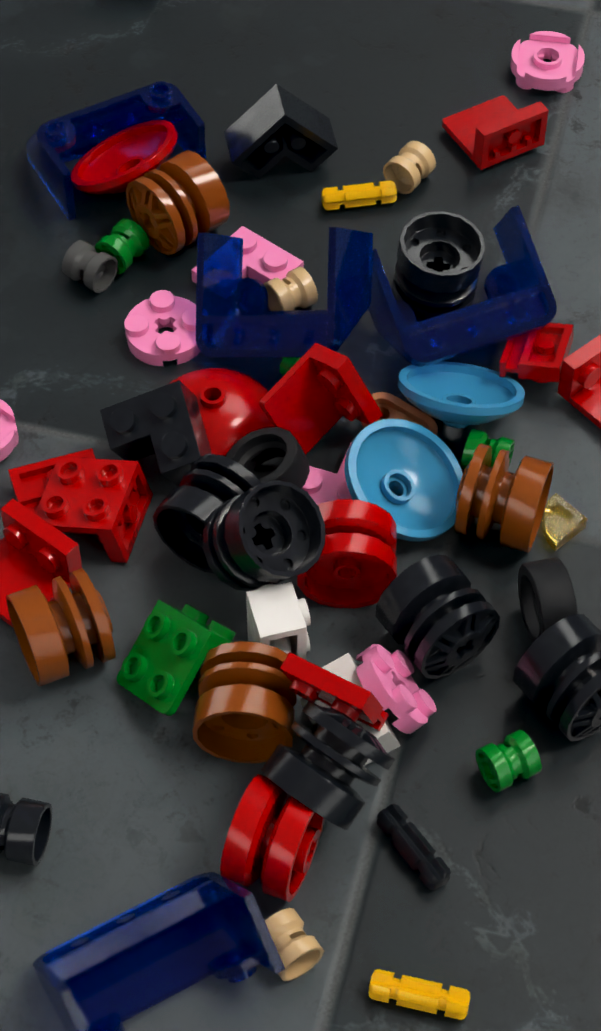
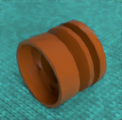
(178, 202)
(503, 497)
(62, 626)
(244, 703)

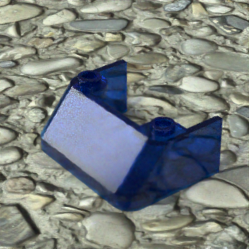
(80, 131)
(516, 304)
(235, 312)
(156, 952)

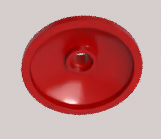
(125, 157)
(227, 405)

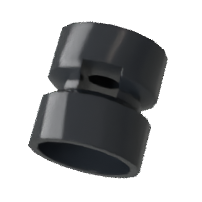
(24, 829)

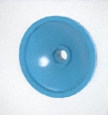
(460, 393)
(412, 465)

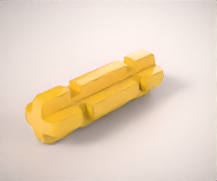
(359, 195)
(419, 994)

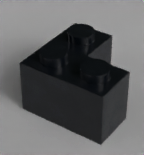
(279, 128)
(159, 423)

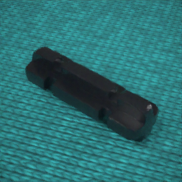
(413, 847)

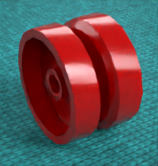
(356, 555)
(270, 840)

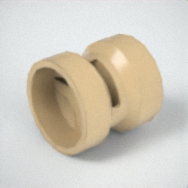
(411, 166)
(292, 291)
(296, 949)

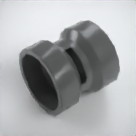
(91, 267)

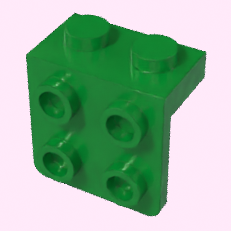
(170, 655)

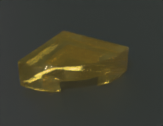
(561, 522)

